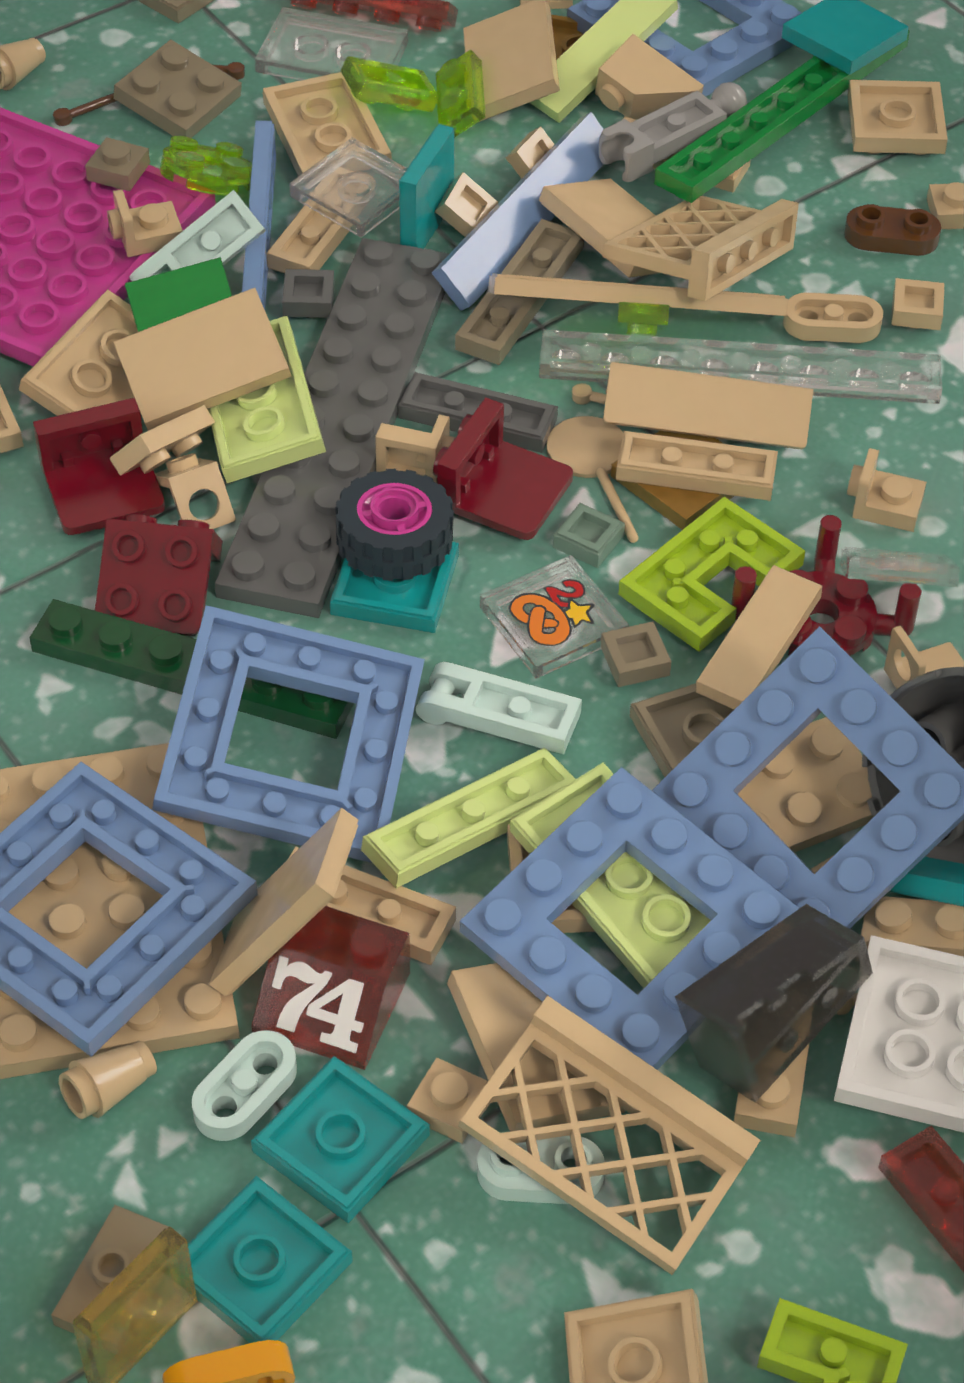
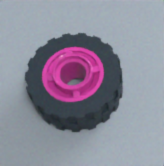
(394, 524)

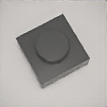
(308, 293)

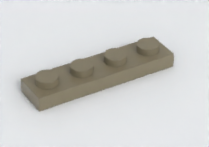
(503, 318)

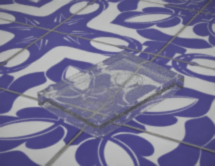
(317, 44)

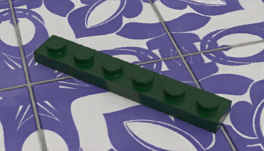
(164, 661)

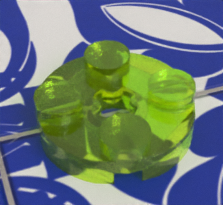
(207, 168)

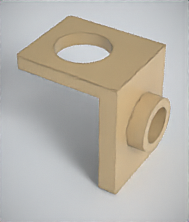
(190, 474)
(916, 663)

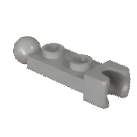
(667, 129)

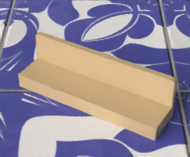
(708, 405)

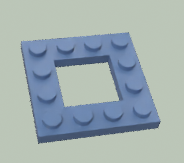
(723, 58)
(236, 646)
(809, 682)
(621, 817)
(197, 903)

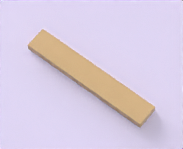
(637, 293)

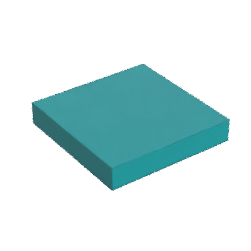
(844, 33)
(424, 187)
(397, 603)
(340, 1139)
(263, 1263)

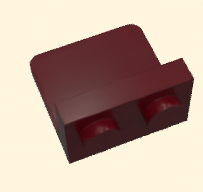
(79, 471)
(499, 480)
(157, 572)

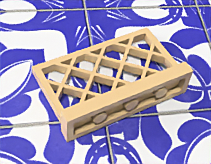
(708, 242)
(639, 1090)

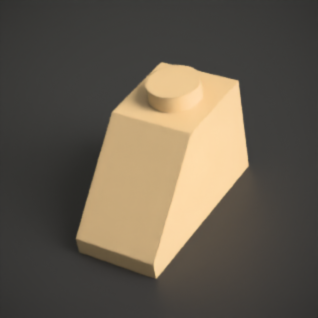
(641, 80)

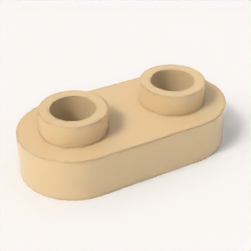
(833, 317)

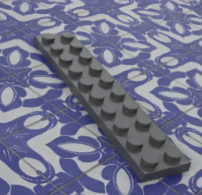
(356, 379)

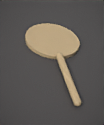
(590, 449)

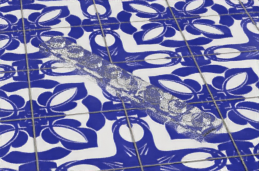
(824, 369)

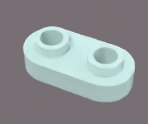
(239, 1087)
(512, 1184)

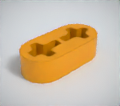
(249, 1363)

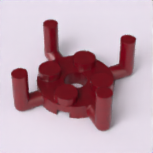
(841, 598)

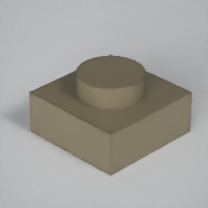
(117, 164)
(635, 654)

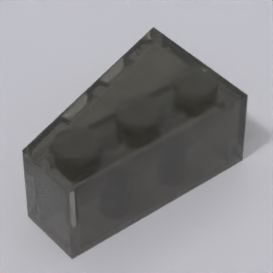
(772, 999)

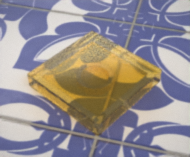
(136, 1309)

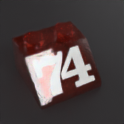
(335, 985)

